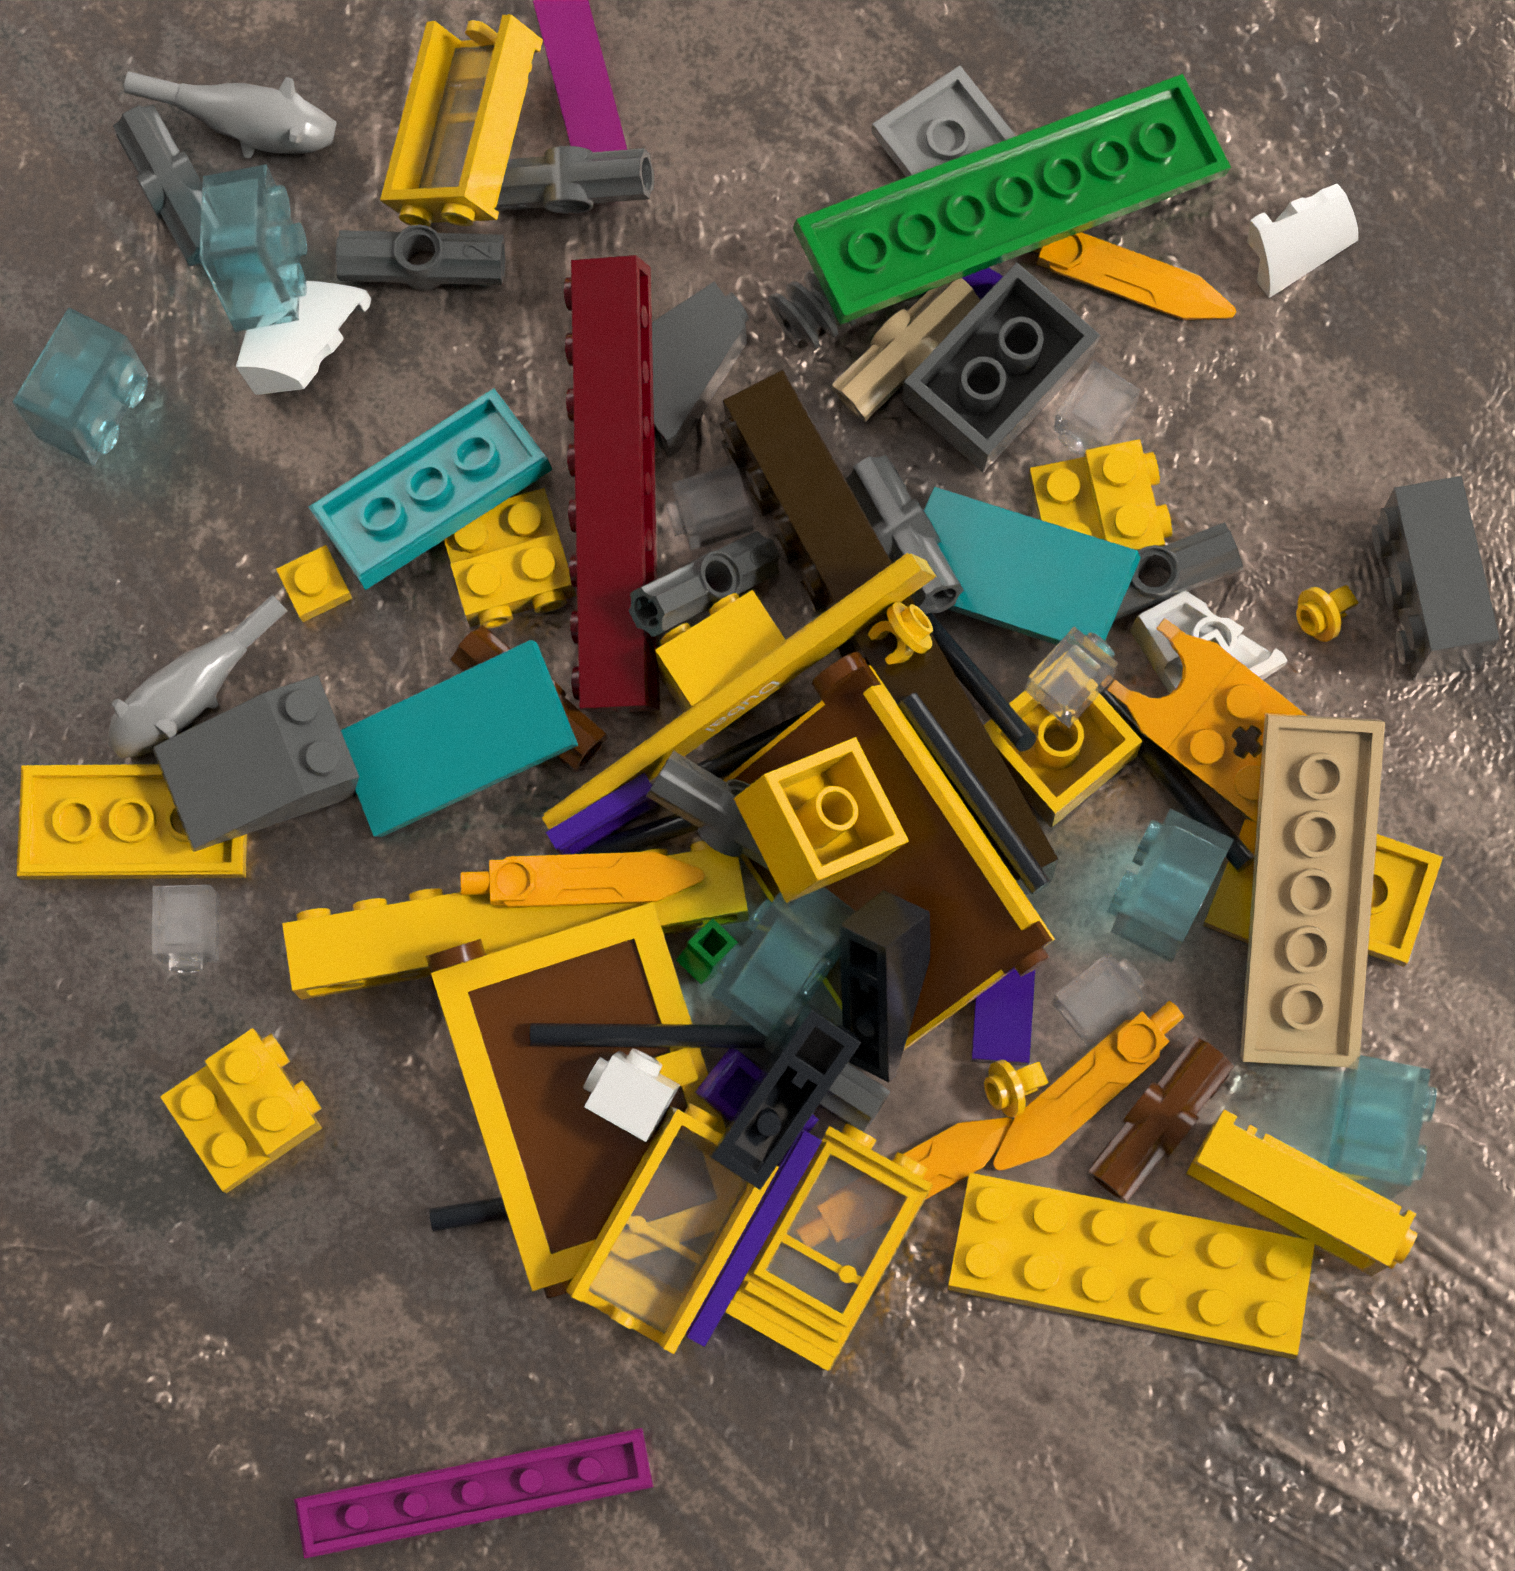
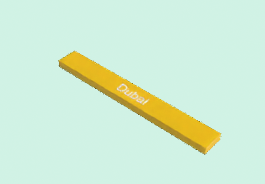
(754, 683)

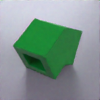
(706, 951)

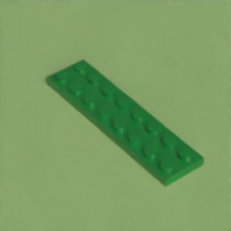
(1010, 198)

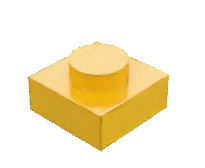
(314, 583)

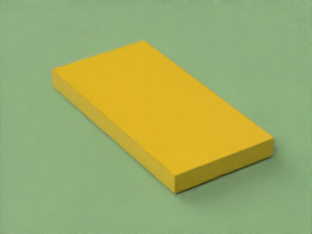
(110, 827)

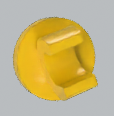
(1322, 613)
(909, 627)
(1008, 1087)

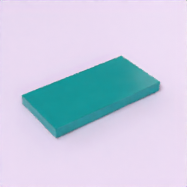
(430, 488)
(1029, 570)
(457, 738)

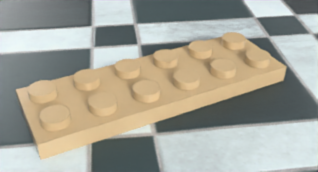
(1312, 890)

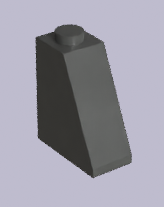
(691, 358)

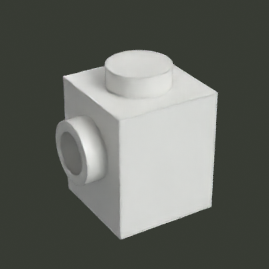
(630, 1092)

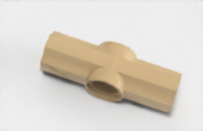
(902, 347)

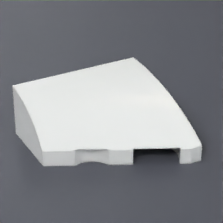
(1301, 237)
(290, 353)
(1196, 619)

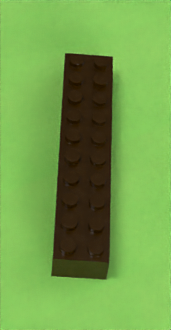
(839, 552)

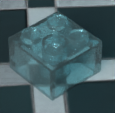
(252, 247)
(82, 387)
(1173, 880)
(783, 958)
(1381, 1123)

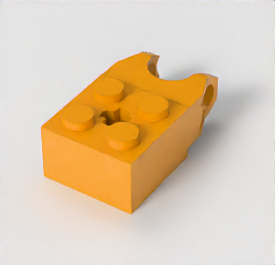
(1202, 714)

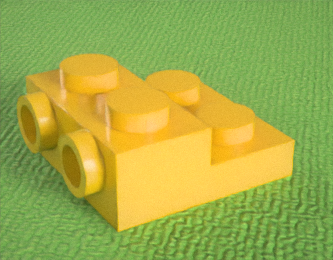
(1104, 495)
(510, 562)
(243, 1109)

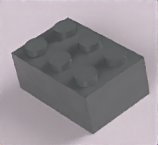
(1000, 367)
(1435, 578)

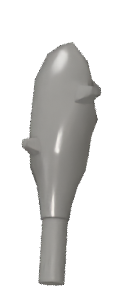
(247, 112)
(184, 687)

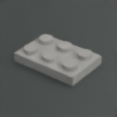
(940, 125)

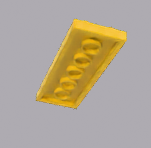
(1132, 1266)

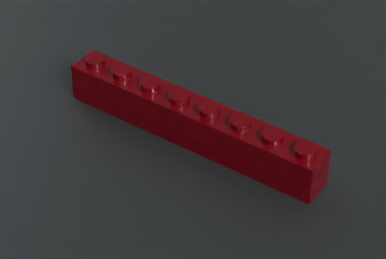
(612, 481)

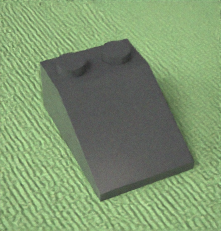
(258, 764)

